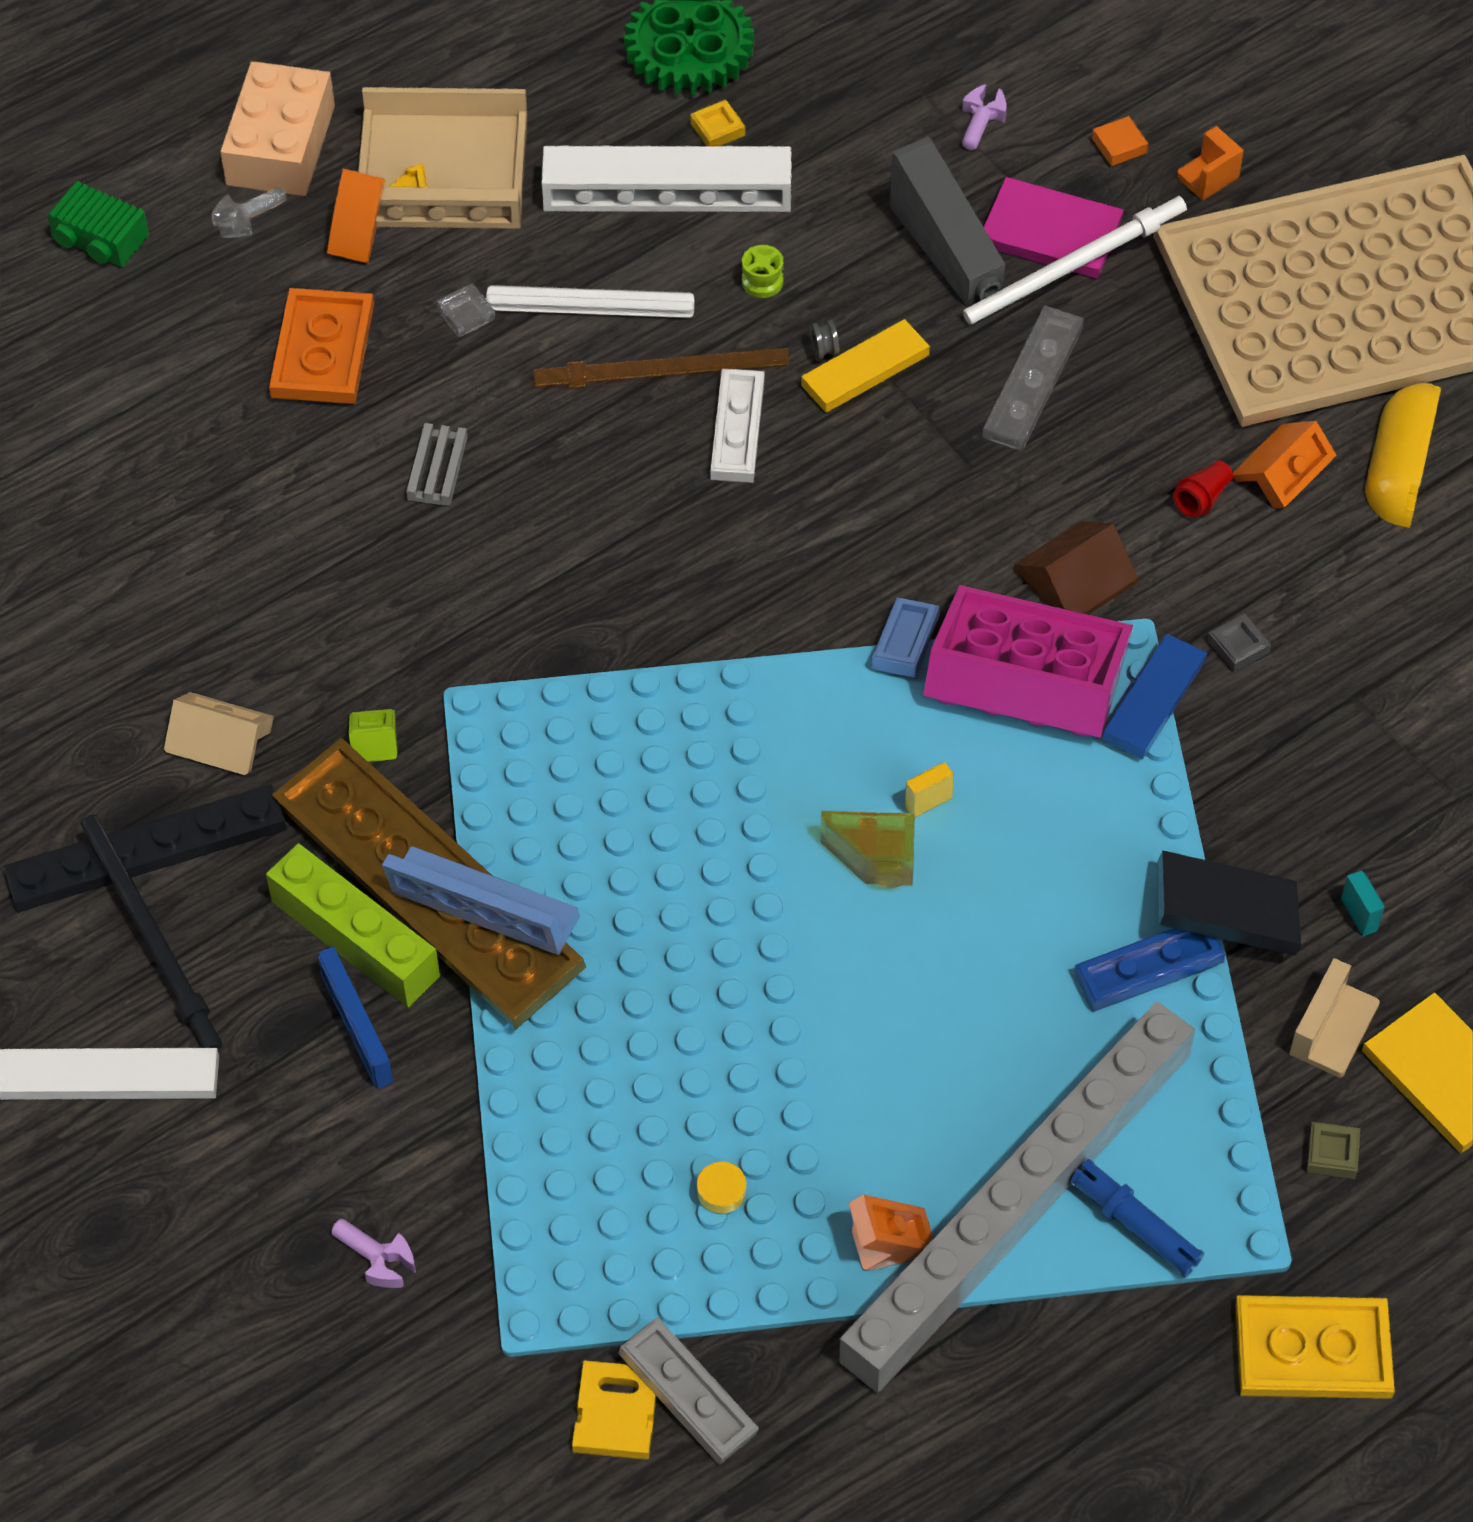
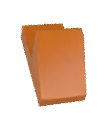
(888, 1231)

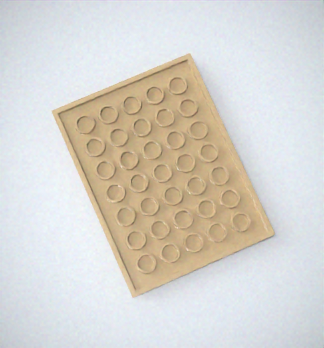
(1332, 289)

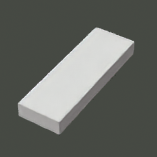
(737, 425)

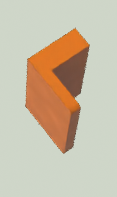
(1287, 461)

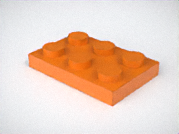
(322, 346)

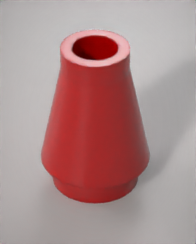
(1200, 491)

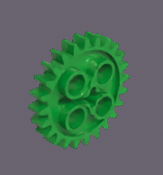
(689, 43)

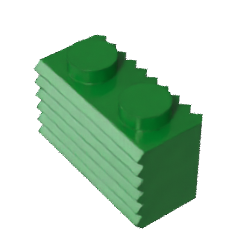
(98, 224)

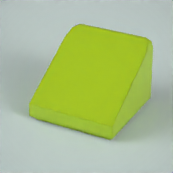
(374, 734)

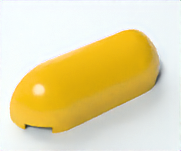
(1401, 452)

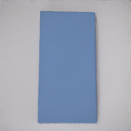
(905, 637)

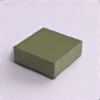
(1333, 1150)

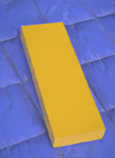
(865, 365)

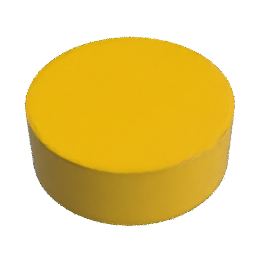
(721, 1187)

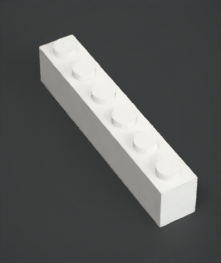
(667, 178)

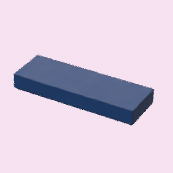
(1154, 696)
(1146, 965)
(355, 1018)

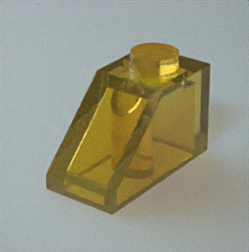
(872, 844)

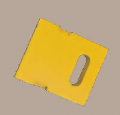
(613, 1421)

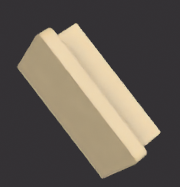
(215, 732)
(1334, 1022)

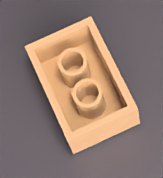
(278, 128)

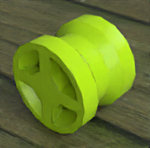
(762, 271)

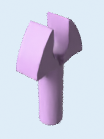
(981, 114)
(376, 1253)

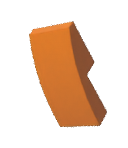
(355, 216)

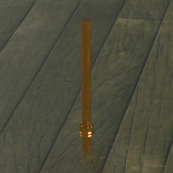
(578, 373)

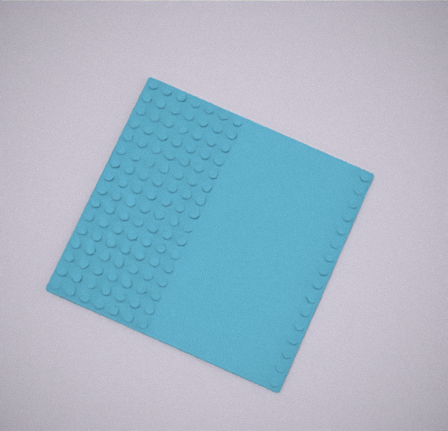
(815, 1022)

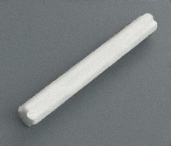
(591, 301)

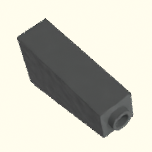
(943, 222)

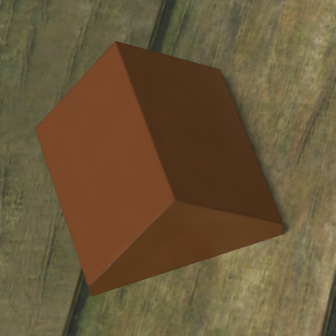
(1079, 568)

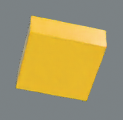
(717, 124)
(929, 789)

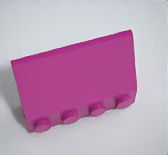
(1027, 661)

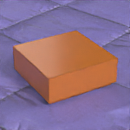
(1120, 141)

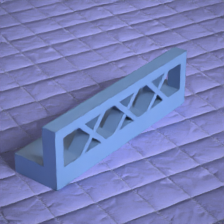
(481, 899)

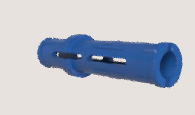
(1136, 1217)

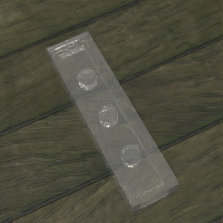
(1033, 378)

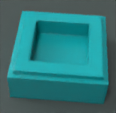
(1362, 903)

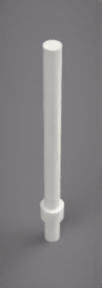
(1143, 224)

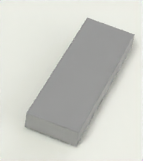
(688, 1390)

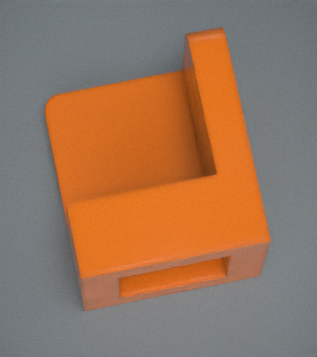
(1216, 166)

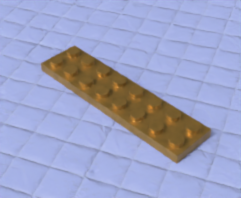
(364, 819)

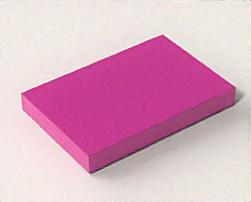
(1048, 224)

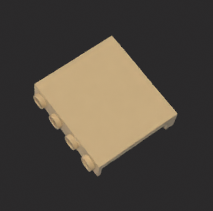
(468, 148)

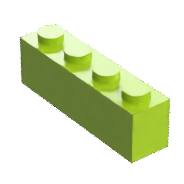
(353, 925)

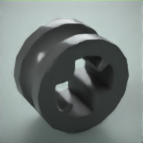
(824, 340)

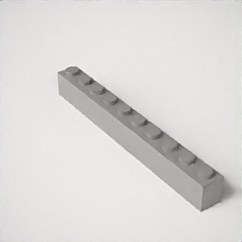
(1015, 1198)

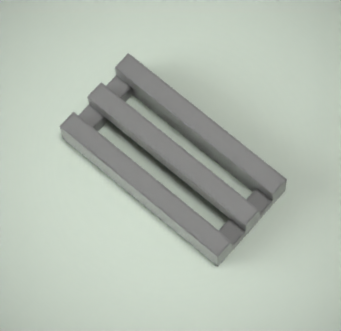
(442, 437)

